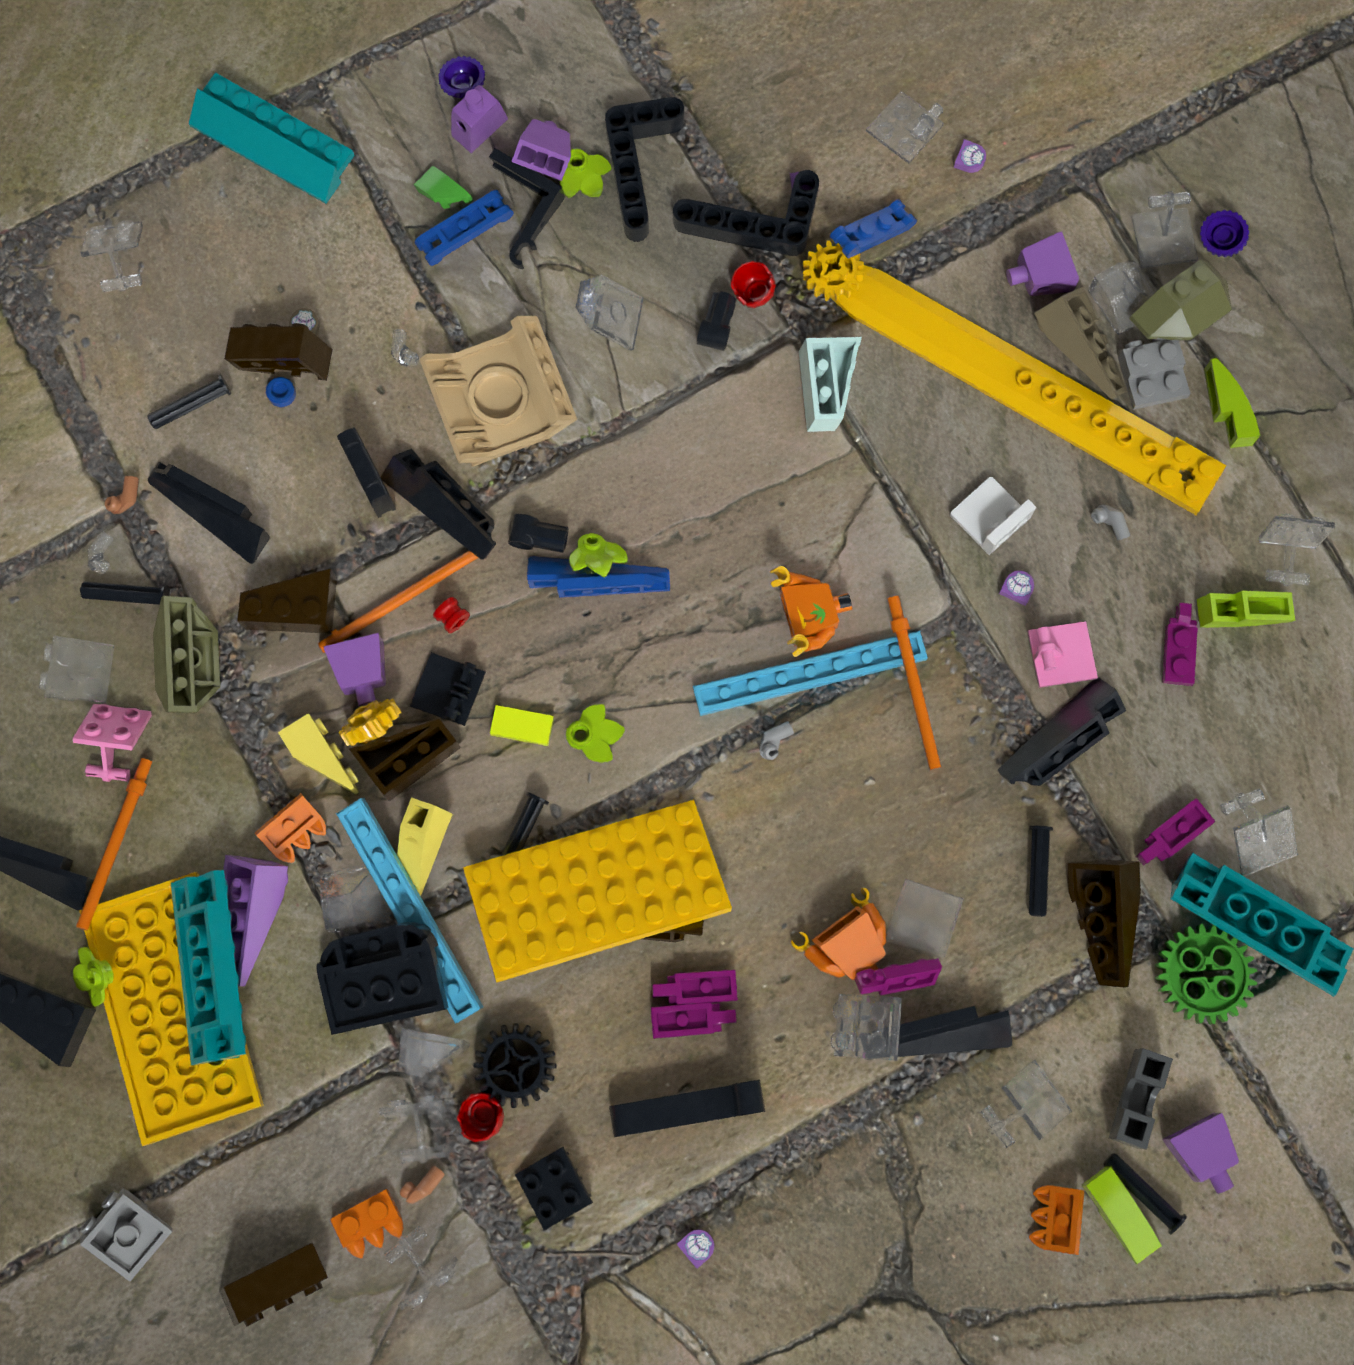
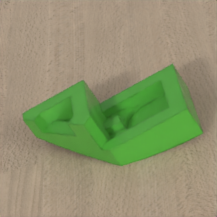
(441, 188)

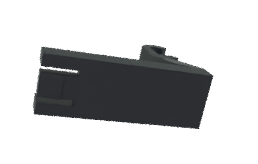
(551, 199)

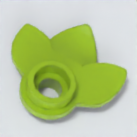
(586, 176)
(596, 554)
(599, 734)
(92, 976)

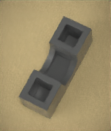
(1143, 1082)

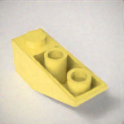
(310, 747)
(420, 839)

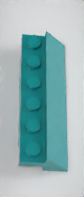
(270, 137)
(1263, 922)
(208, 968)

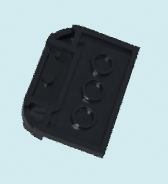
(380, 977)

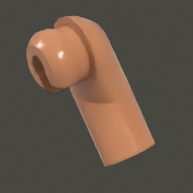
(126, 499)
(424, 1188)

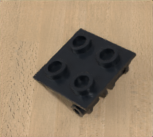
(448, 689)
(554, 1188)

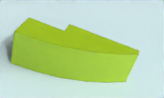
(1230, 405)
(1245, 609)
(1122, 1214)

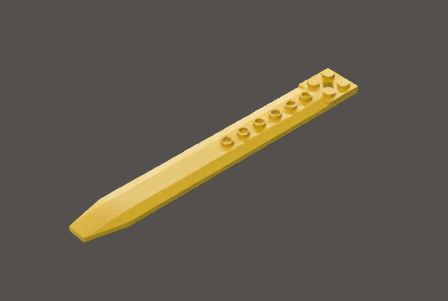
(1032, 389)

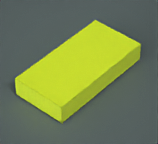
(521, 725)

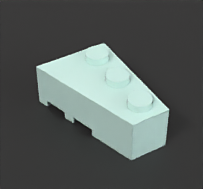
(826, 379)

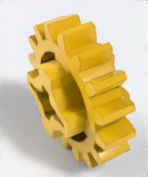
(838, 279)
(369, 722)

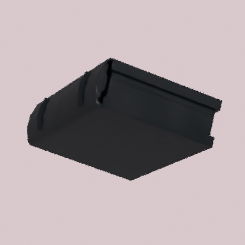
(366, 471)

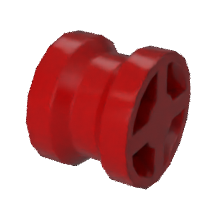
(451, 615)

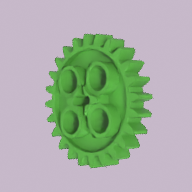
(1209, 1001)

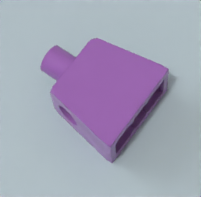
(476, 118)
(544, 149)
(1045, 267)
(358, 666)
(1205, 1151)

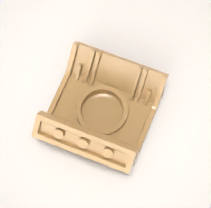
(499, 393)

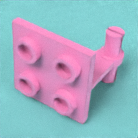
(1062, 654)
(110, 729)

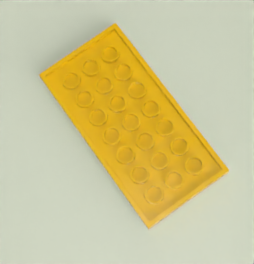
(596, 890)
(150, 1021)

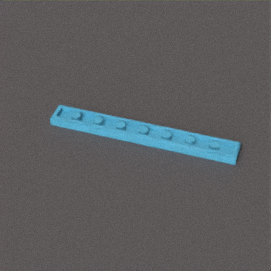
(804, 674)
(405, 901)

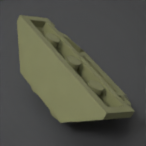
(1185, 304)
(184, 655)

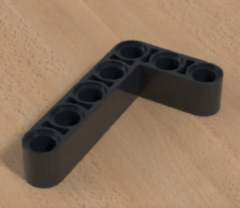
(627, 160)
(754, 222)
(687, 1108)

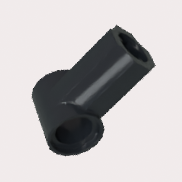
(716, 327)
(530, 533)

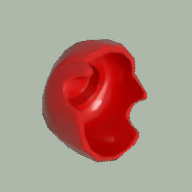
(753, 284)
(480, 1117)

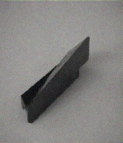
(441, 500)
(212, 509)
(1065, 735)
(44, 872)
(955, 1032)

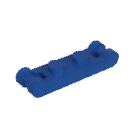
(463, 227)
(873, 229)

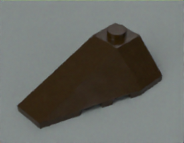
(1108, 908)

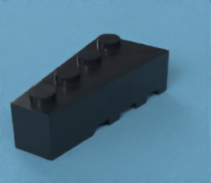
(44, 1018)

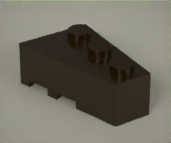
(279, 348)
(291, 605)
(406, 756)
(274, 1285)

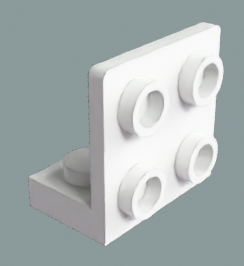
(991, 515)

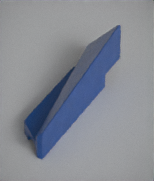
(585, 582)

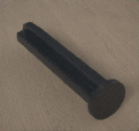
(188, 403)
(123, 593)
(524, 824)
(1039, 870)
(1145, 1193)

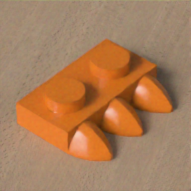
(290, 827)
(1060, 1218)
(367, 1221)

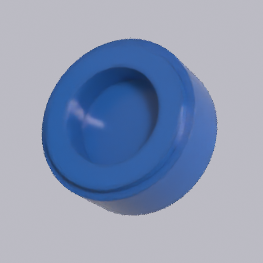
(280, 392)

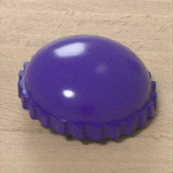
(460, 76)
(1224, 233)

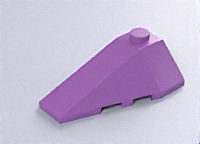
(253, 900)

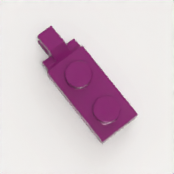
(1180, 647)
(1176, 832)
(899, 977)
(698, 987)
(689, 1020)

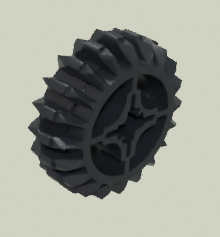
(489, 1073)

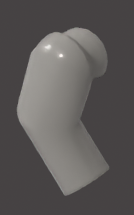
(1112, 517)
(771, 740)

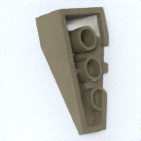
(1072, 328)

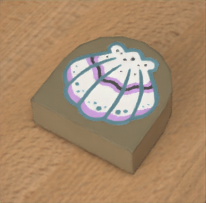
(306, 317)

